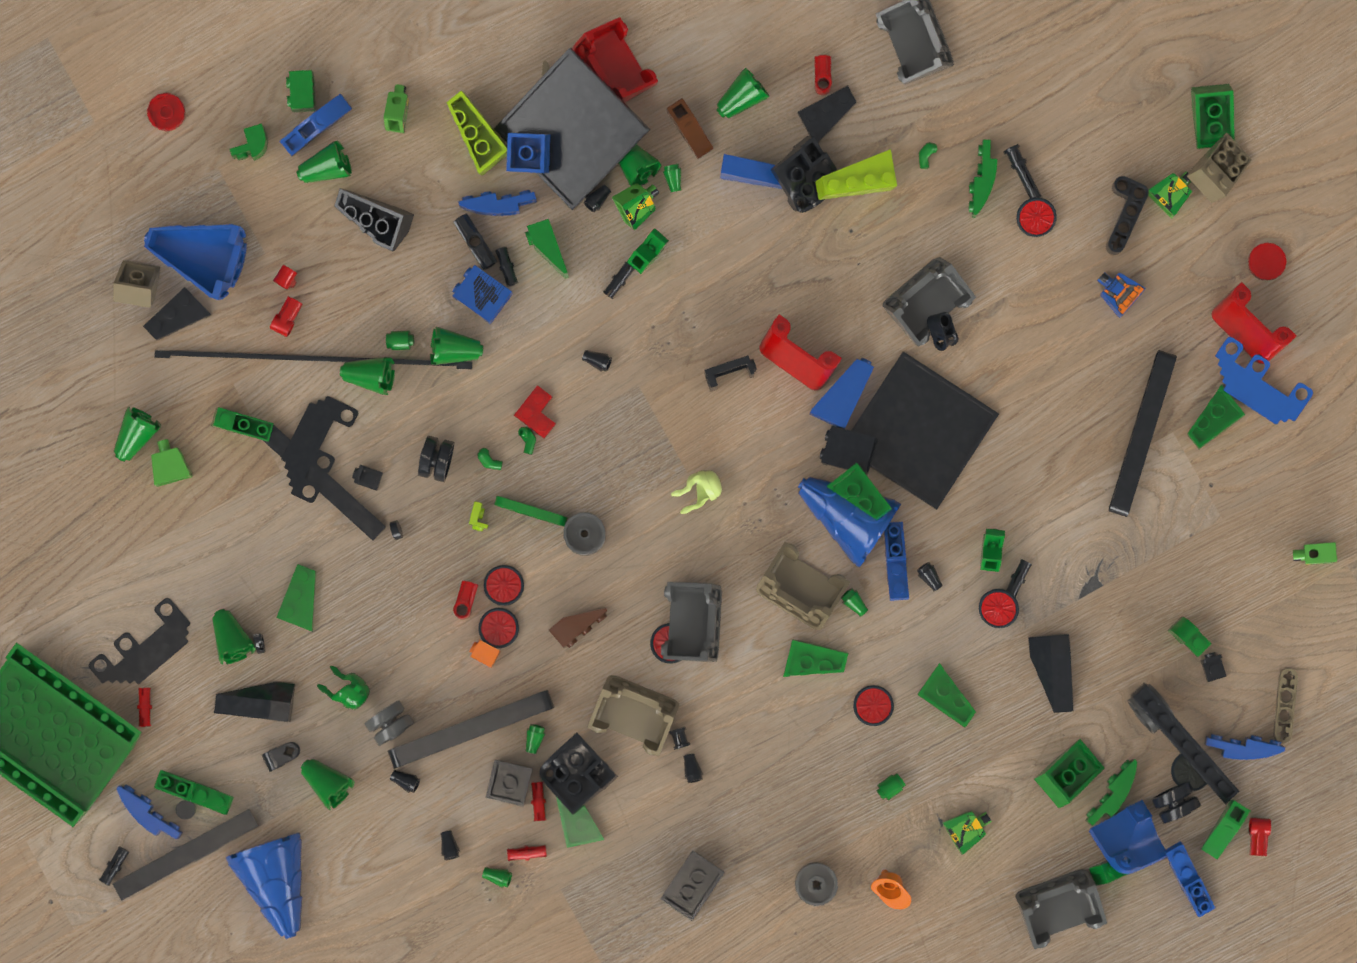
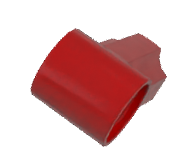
(823, 73)
(286, 277)
(284, 321)
(466, 598)
(1259, 830)

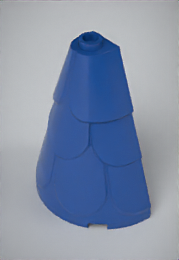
(201, 254)
(845, 522)
(273, 881)

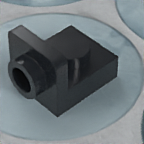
(367, 477)
(1213, 667)

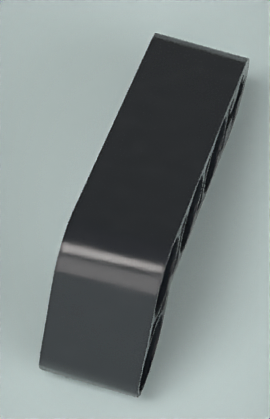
(1124, 217)

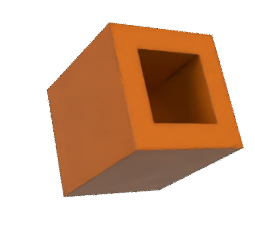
(484, 653)

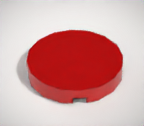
(166, 112)
(1267, 261)

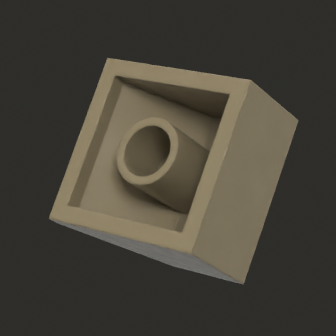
(136, 284)

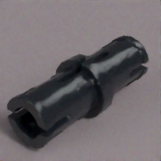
(506, 266)
(618, 280)
(1018, 577)
(120, 855)

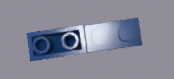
(316, 124)
(489, 205)
(896, 561)
(1251, 749)
(141, 809)
(1189, 879)

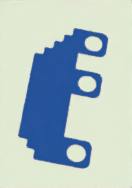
(1255, 393)

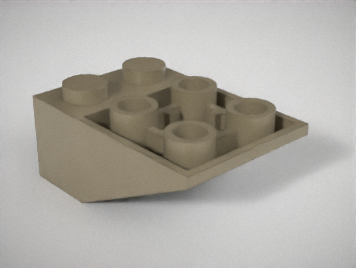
(1219, 168)

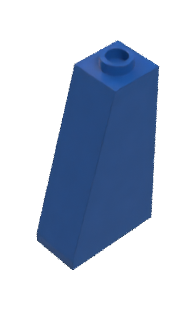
(748, 171)
(843, 396)

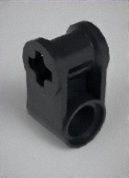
(942, 328)
(278, 757)

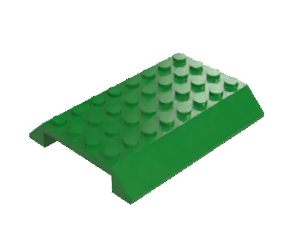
(57, 737)

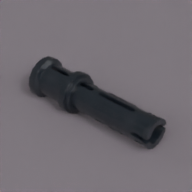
(1019, 164)

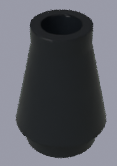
(596, 199)
(598, 360)
(929, 575)
(692, 769)
(406, 781)
(449, 847)

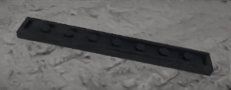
(333, 491)
(1184, 743)
(185, 854)

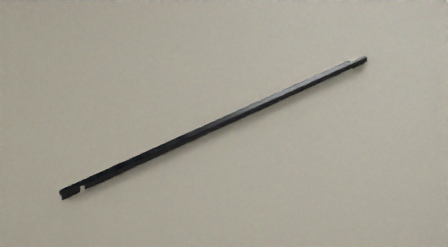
(166, 354)

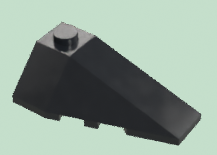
(379, 220)
(1053, 666)
(262, 701)

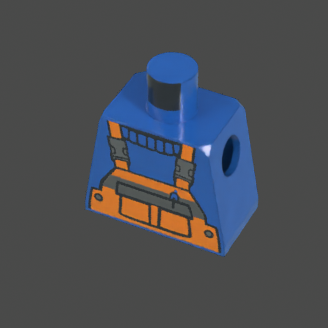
(1119, 292)

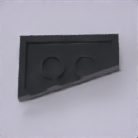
(176, 314)

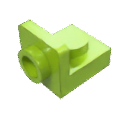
(477, 513)

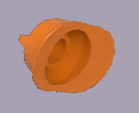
(891, 890)

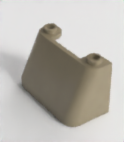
(801, 588)
(634, 713)

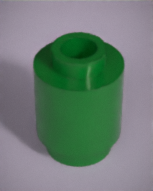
(399, 340)
(890, 787)

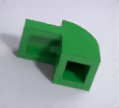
(256, 144)
(648, 251)
(992, 550)
(1189, 635)

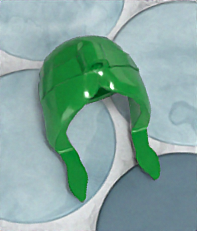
(351, 695)

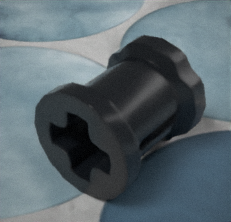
(681, 731)

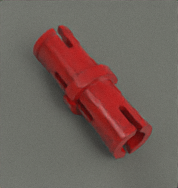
(144, 707)
(538, 801)
(526, 852)

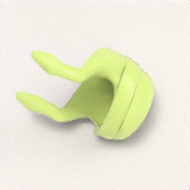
(707, 487)

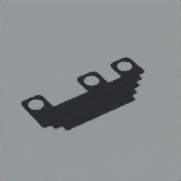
(305, 444)
(148, 656)

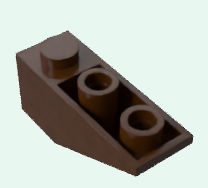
(689, 128)
(572, 626)

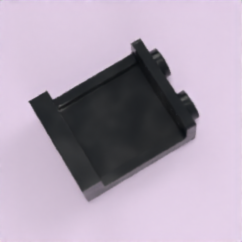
(727, 368)
(847, 448)

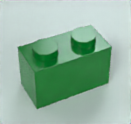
(301, 91)

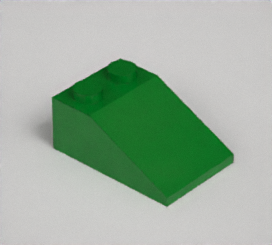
(1212, 113)
(545, 243)
(1069, 774)

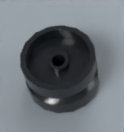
(435, 458)
(1177, 805)

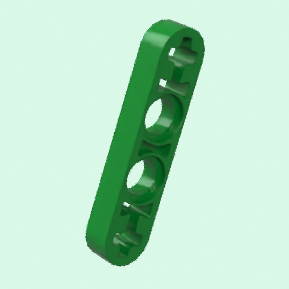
(530, 511)

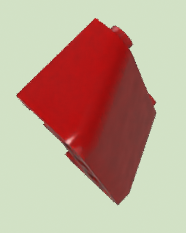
(613, 60)
(1247, 329)
(794, 360)

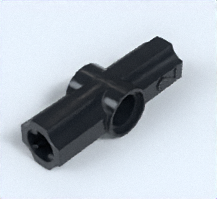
(481, 252)

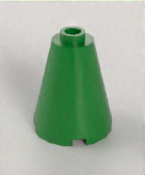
(741, 95)
(325, 165)
(639, 166)
(453, 347)
(370, 374)
(134, 433)
(230, 638)
(326, 782)

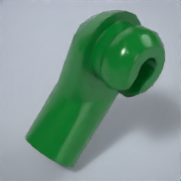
(925, 152)
(529, 438)
(487, 461)

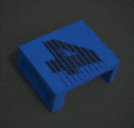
(482, 293)

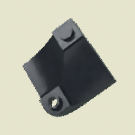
(800, 171)
(577, 773)

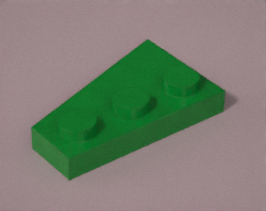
(299, 599)
(946, 697)

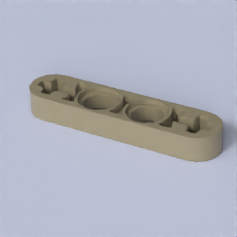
(1281, 705)

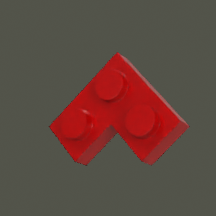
(531, 412)

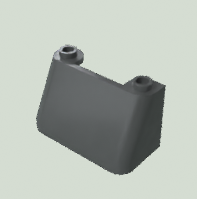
(916, 39)
(929, 292)
(693, 622)
(1060, 906)

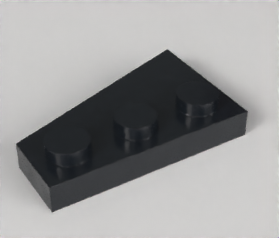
(827, 112)

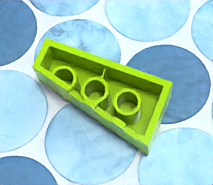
(480, 138)
(863, 177)

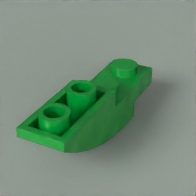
(982, 185)
(1119, 787)
(193, 792)

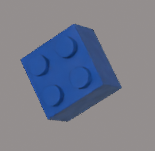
(528, 152)

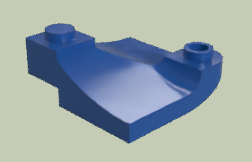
(1129, 839)

